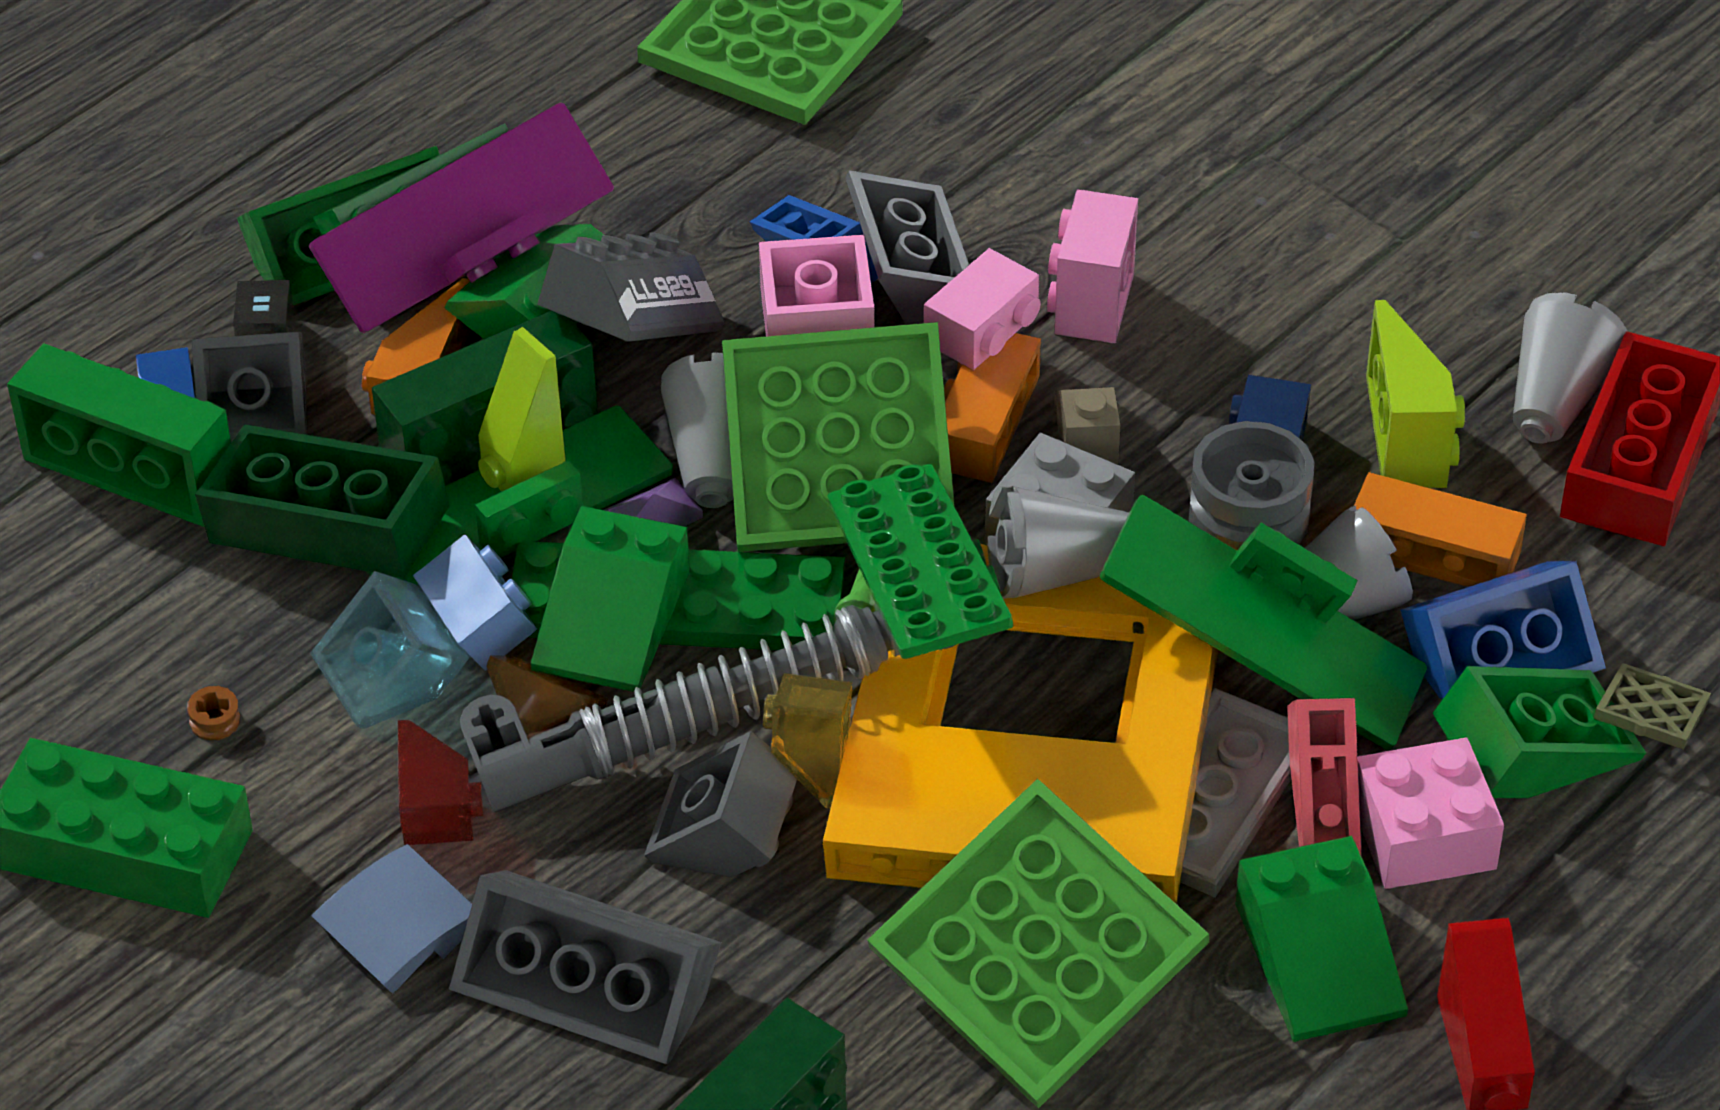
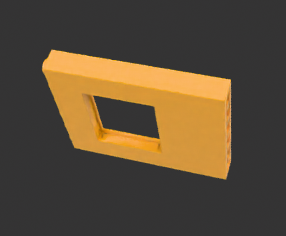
(925, 790)

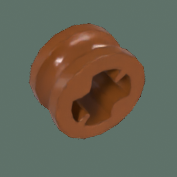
(213, 698)

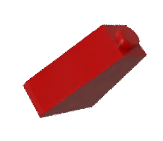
(1486, 1015)

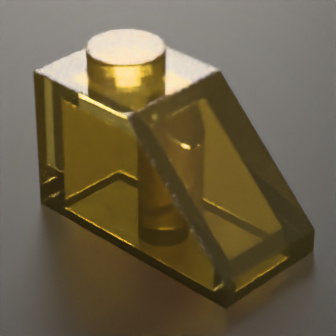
(810, 730)

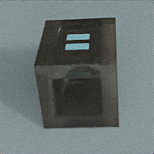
(263, 308)

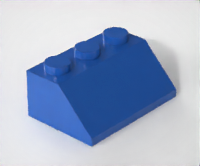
(1510, 622)

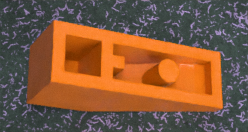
(417, 342)

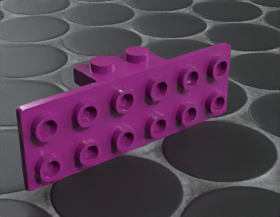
(462, 218)

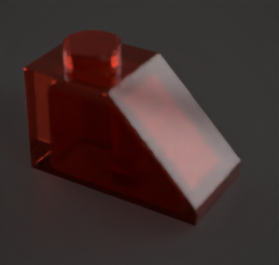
(434, 789)

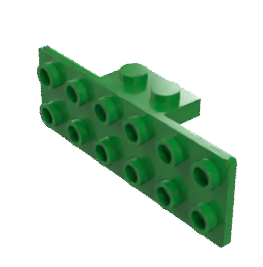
(602, 465)
(919, 561)
(1267, 610)

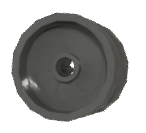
(1251, 477)

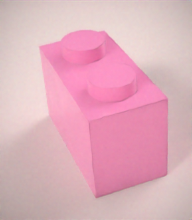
(983, 308)

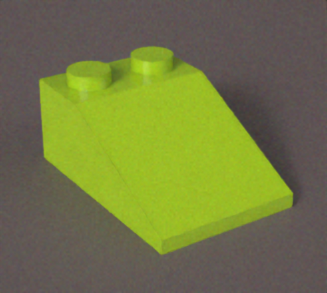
(1411, 404)

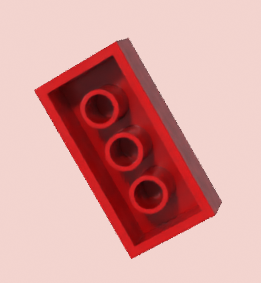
(1643, 439)

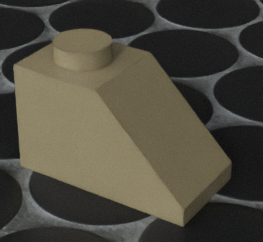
(1089, 421)

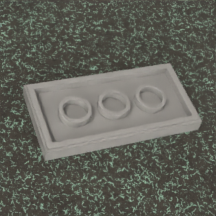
(1236, 787)

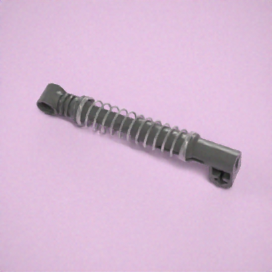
(660, 717)

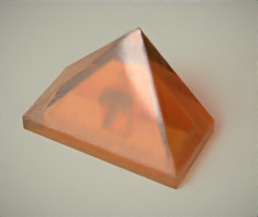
(538, 697)

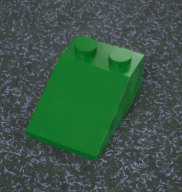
(611, 598)
(1534, 728)
(1320, 938)

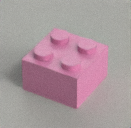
(1093, 265)
(815, 285)
(1428, 813)

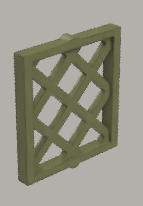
(1650, 727)

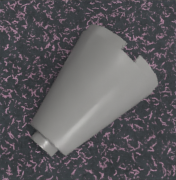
(1562, 363)
(699, 427)
(1048, 540)
(1363, 551)

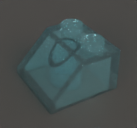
(388, 651)

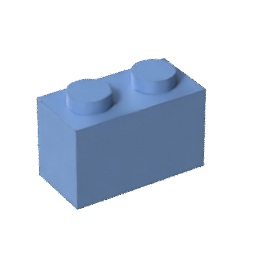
(476, 601)

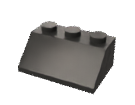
(908, 238)

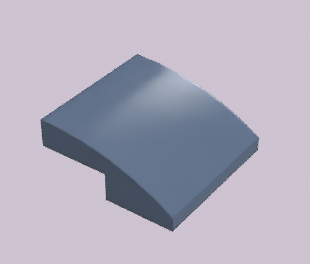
(396, 916)

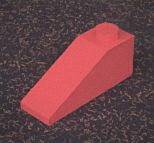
(1324, 769)

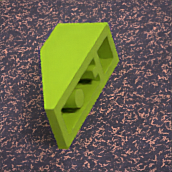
(523, 417)

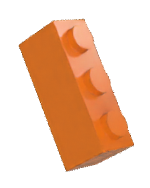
(988, 405)
(1444, 532)

